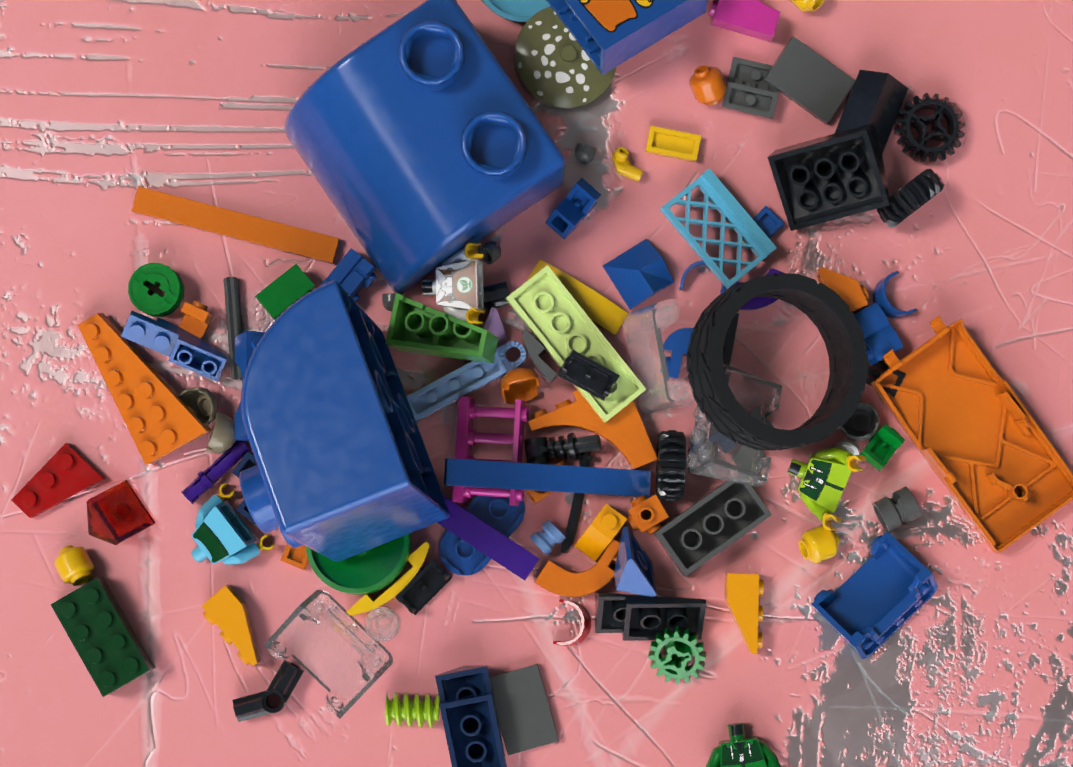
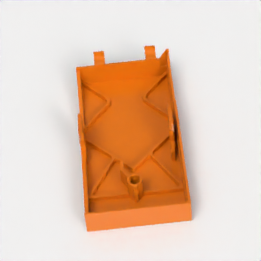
(976, 435)

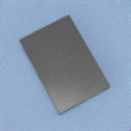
(809, 80)
(523, 709)

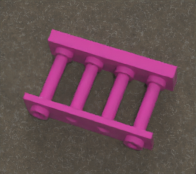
(467, 436)

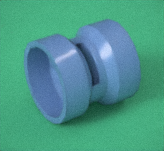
(547, 537)

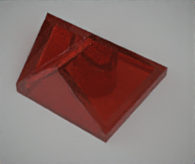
(117, 514)

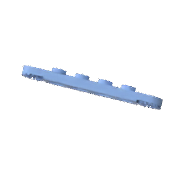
(463, 382)

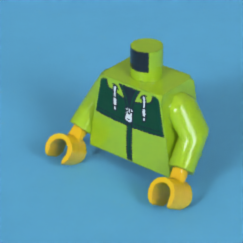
(824, 481)

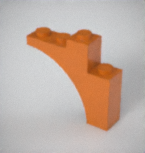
(623, 430)

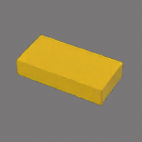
(673, 143)

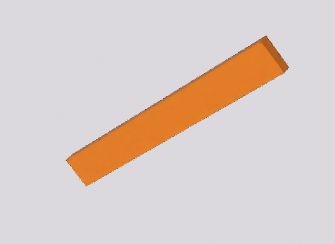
(235, 225)

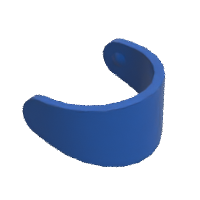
(694, 265)
(880, 298)

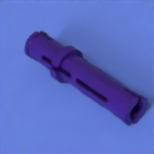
(213, 473)

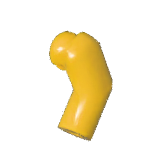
(623, 165)

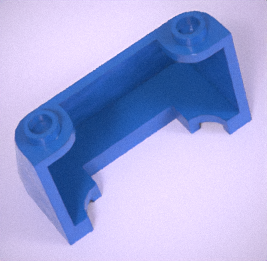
(877, 596)

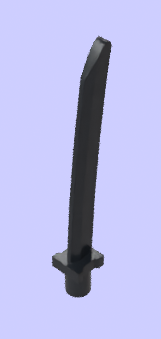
(584, 461)

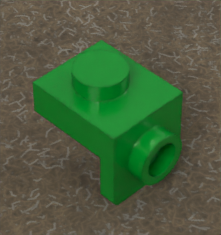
(882, 446)

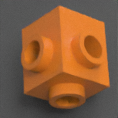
(657, 514)

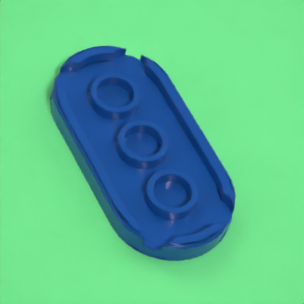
(496, 512)

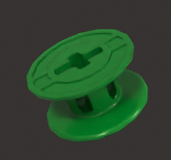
(154, 304)

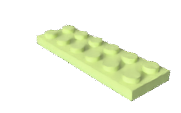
(564, 327)

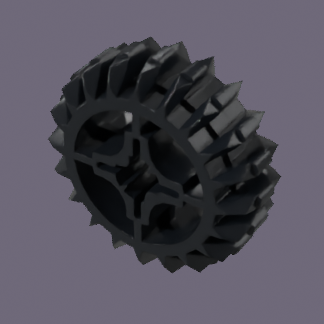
(938, 132)
(911, 197)
(670, 465)

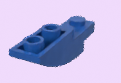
(178, 344)

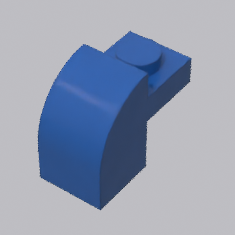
(573, 208)
(677, 345)

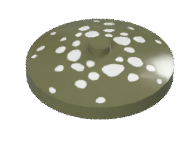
(555, 65)

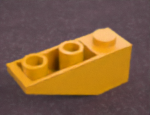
(742, 599)
(232, 618)

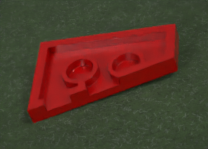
(56, 481)

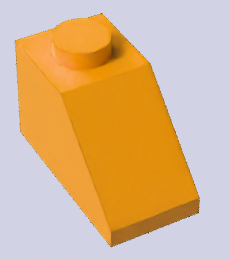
(600, 532)

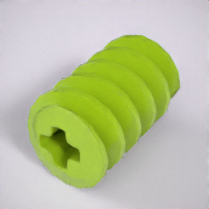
(412, 710)

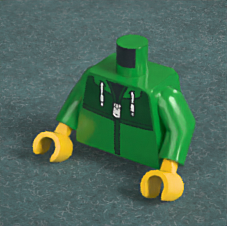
(742, 751)

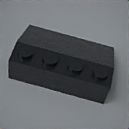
(831, 177)

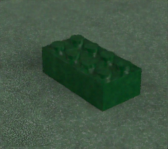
(102, 636)

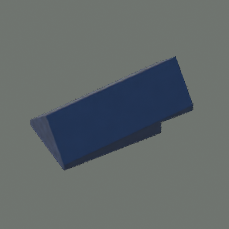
(470, 717)

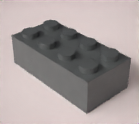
(711, 525)

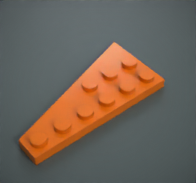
(143, 397)

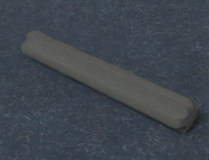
(234, 321)

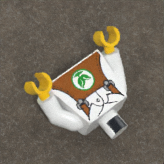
(459, 285)

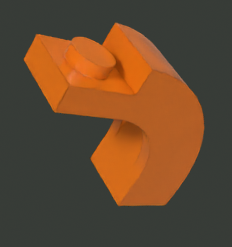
(582, 583)

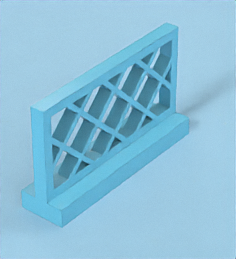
(731, 212)

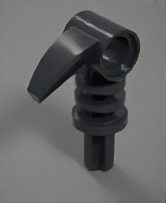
(540, 450)

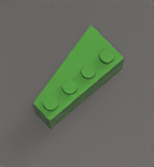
(433, 332)

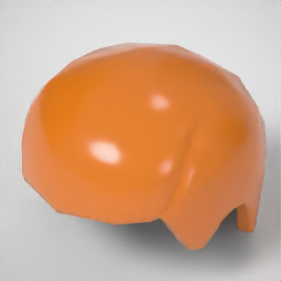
(519, 384)

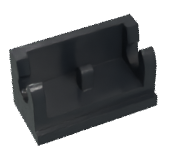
(587, 375)
(423, 587)

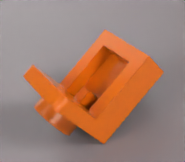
(195, 318)

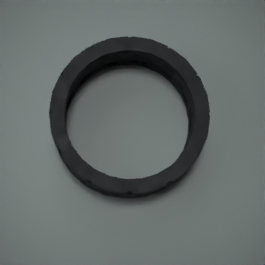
(843, 343)

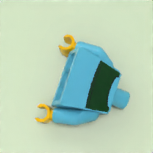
(223, 534)

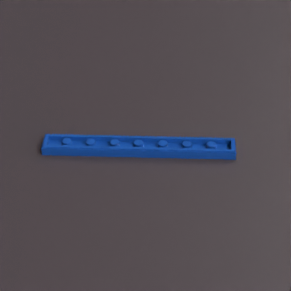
(546, 477)

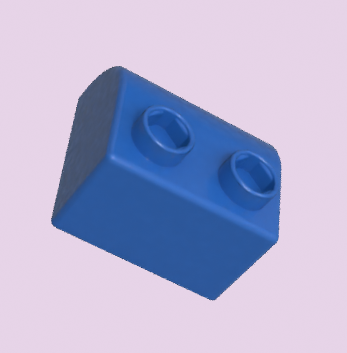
(423, 142)
(333, 433)

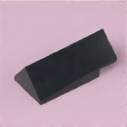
(874, 100)
(645, 616)

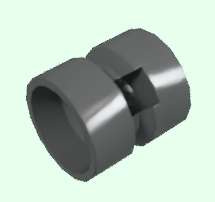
(897, 509)

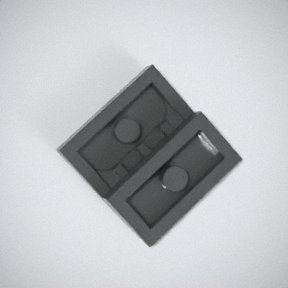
(748, 91)
(535, 351)

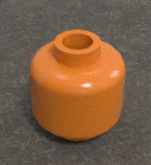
(708, 85)

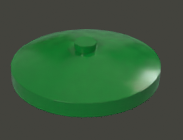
(365, 571)

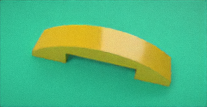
(597, 307)
(367, 603)

